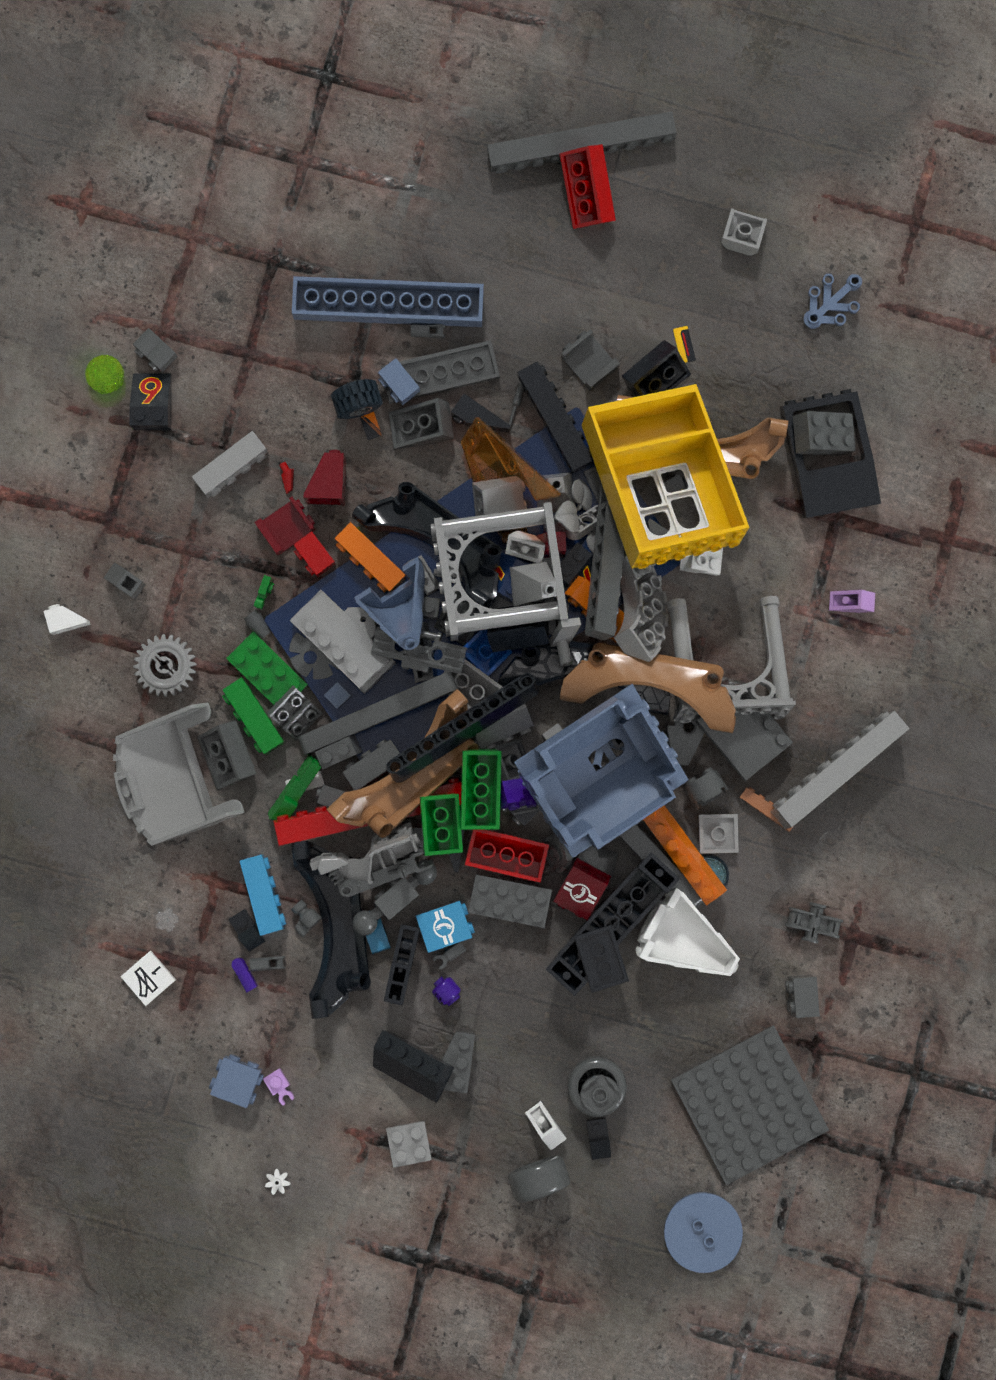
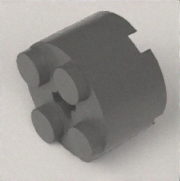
(705, 788)

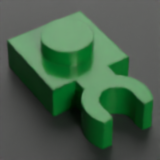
(265, 588)

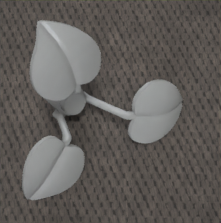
(566, 515)

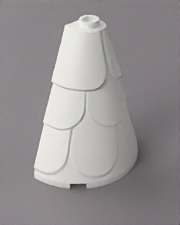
(684, 938)

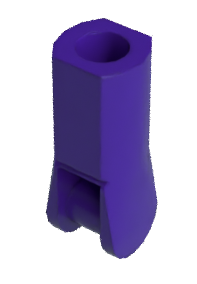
(244, 974)

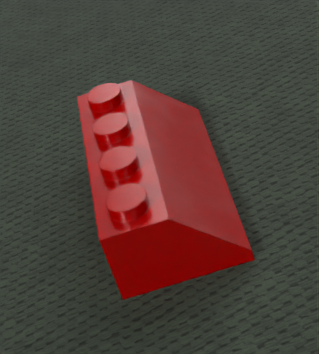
(587, 186)
(507, 854)

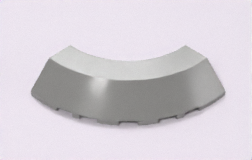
(643, 612)

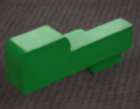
(288, 799)

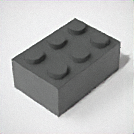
(824, 433)

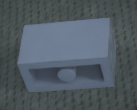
(398, 382)

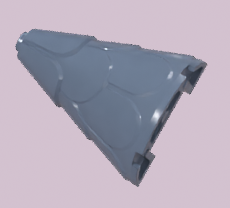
(400, 610)

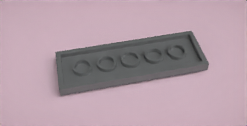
(451, 369)

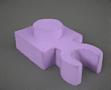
(277, 1083)

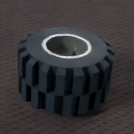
(356, 399)

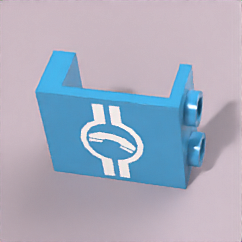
(445, 926)

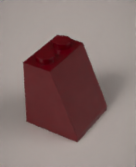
(328, 480)

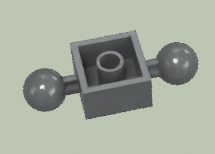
(393, 901)

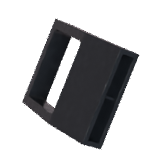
(837, 486)

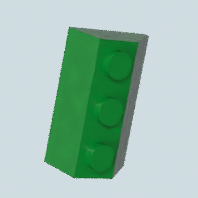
(441, 824)

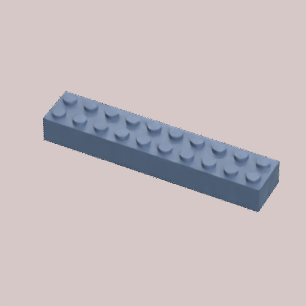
(387, 301)

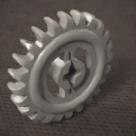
(151, 652)

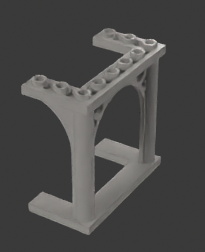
(495, 618)

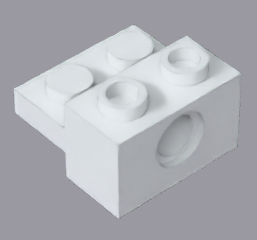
(706, 563)

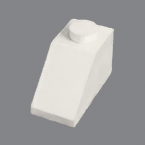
(525, 546)
(62, 619)
(545, 1125)

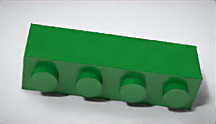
(253, 716)

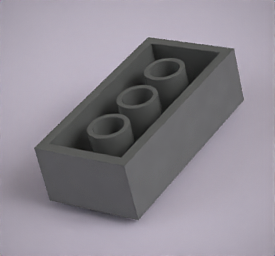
(510, 901)

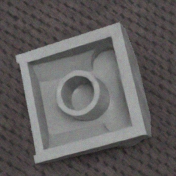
(743, 232)

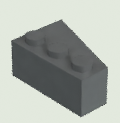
(460, 1056)

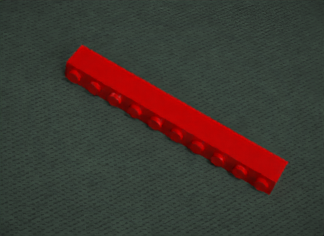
(322, 823)

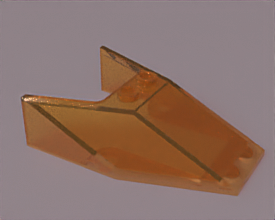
(493, 458)

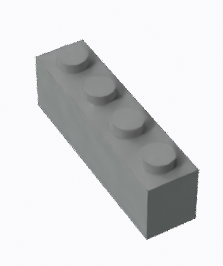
(230, 464)

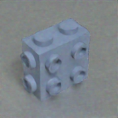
(236, 1081)

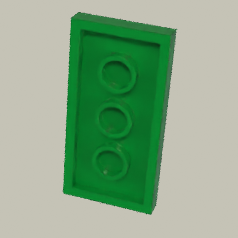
(264, 668)

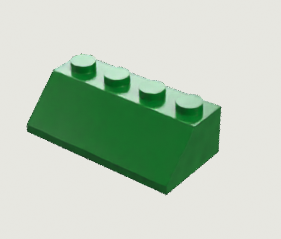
(480, 789)

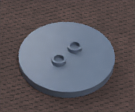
(703, 1232)

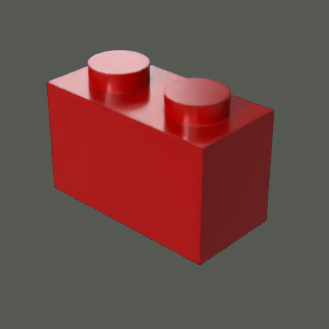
(314, 554)

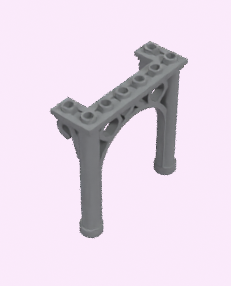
(778, 701)

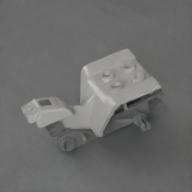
(386, 861)

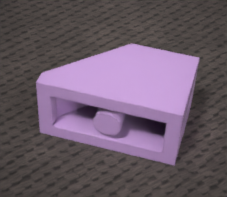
(852, 601)

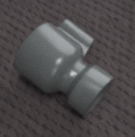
(308, 918)

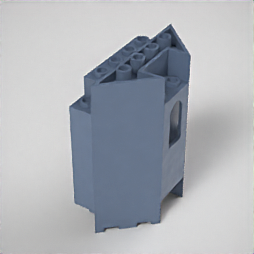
(600, 805)

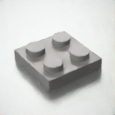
(718, 833)
(408, 1144)

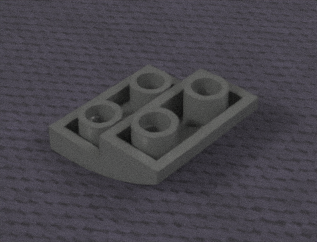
(294, 713)

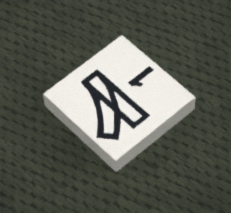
(148, 978)

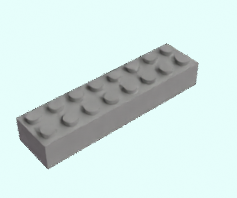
(840, 769)

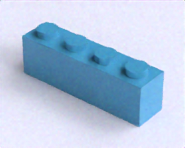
(262, 894)

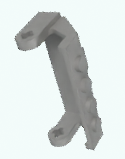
(344, 639)

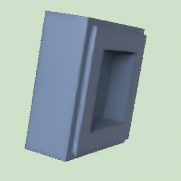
(337, 695)

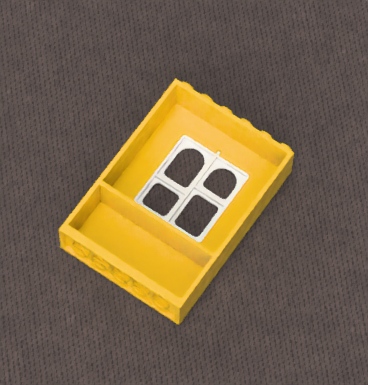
(656, 437)

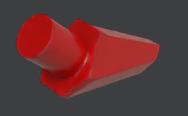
(287, 477)

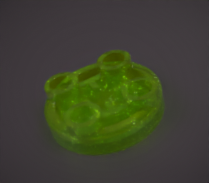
(104, 374)

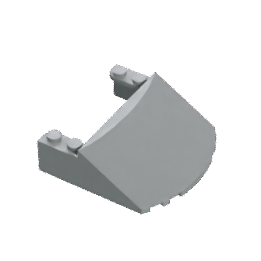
(163, 780)

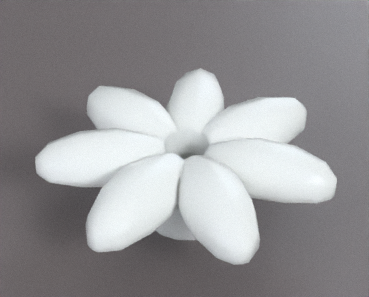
(277, 1177)

